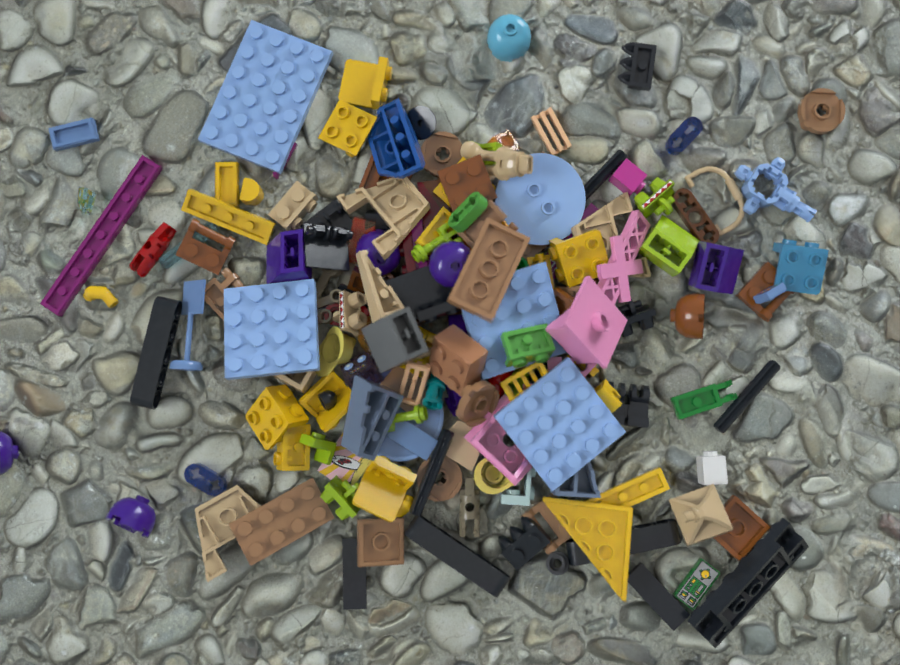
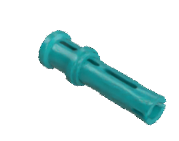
(433, 398)

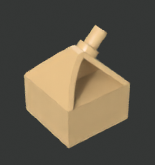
(700, 515)

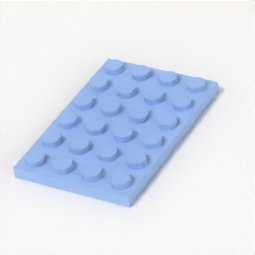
(265, 96)

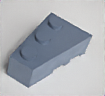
(369, 417)
(580, 484)

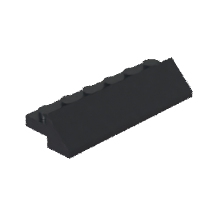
(748, 582)

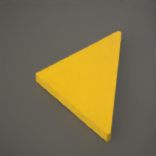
(601, 534)

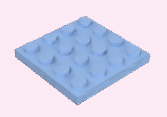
(525, 304)
(271, 329)
(559, 423)

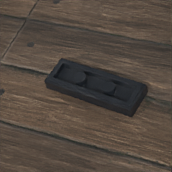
(353, 577)
(657, 596)

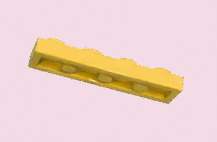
(228, 216)
(634, 490)

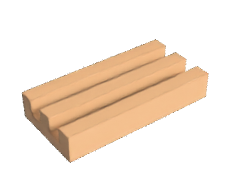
(542, 115)
(418, 367)

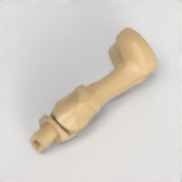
(508, 162)

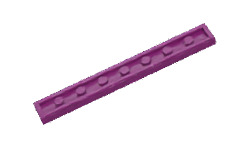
(101, 236)

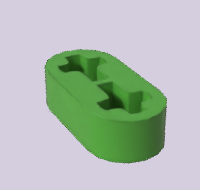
(467, 212)

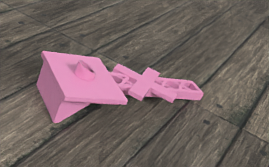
(593, 322)
(489, 437)

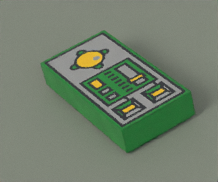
(696, 583)

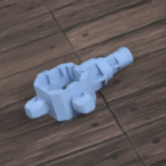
(781, 197)

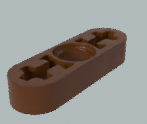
(680, 207)

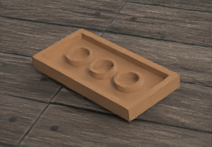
(488, 270)
(281, 521)

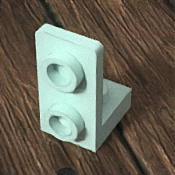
(513, 496)

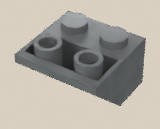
(394, 339)

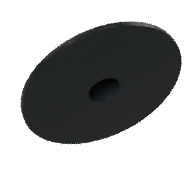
(423, 121)

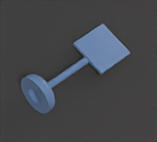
(191, 305)

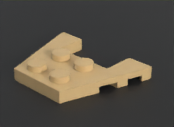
(396, 203)
(604, 222)
(214, 528)

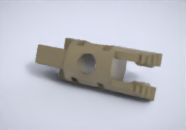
(469, 495)

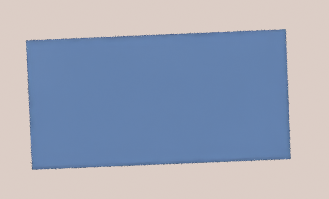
(74, 134)
(413, 439)

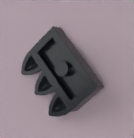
(639, 65)
(524, 544)

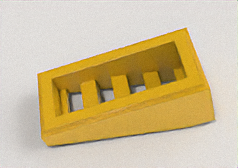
(513, 378)

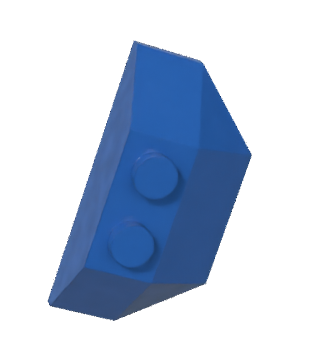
(395, 142)

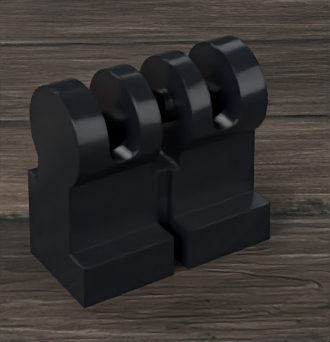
(636, 412)

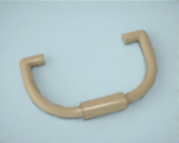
(733, 188)

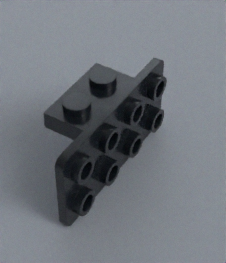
(422, 294)

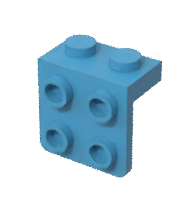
(800, 266)

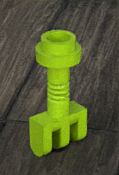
(420, 253)
(418, 414)

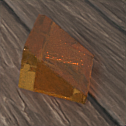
(506, 139)

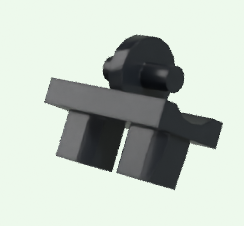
(638, 313)

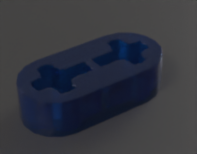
(680, 132)
(202, 484)

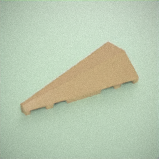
(379, 296)

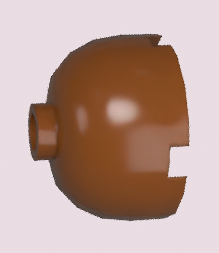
(689, 315)

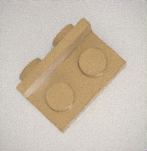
(294, 206)

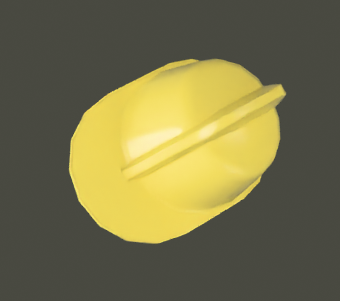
(335, 350)
(490, 479)

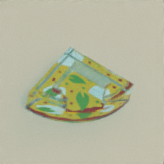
(85, 200)

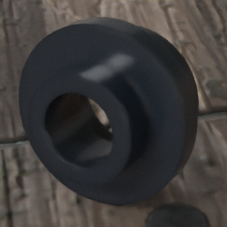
(550, 563)

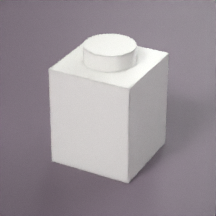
(711, 468)

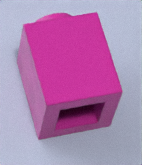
(628, 178)

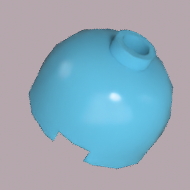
(509, 37)

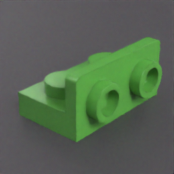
(527, 345)

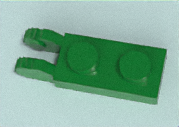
(701, 399)

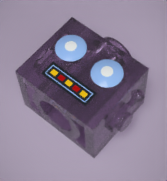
(362, 366)

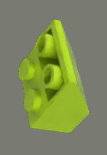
(668, 246)

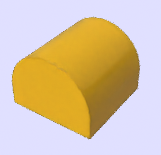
(251, 192)

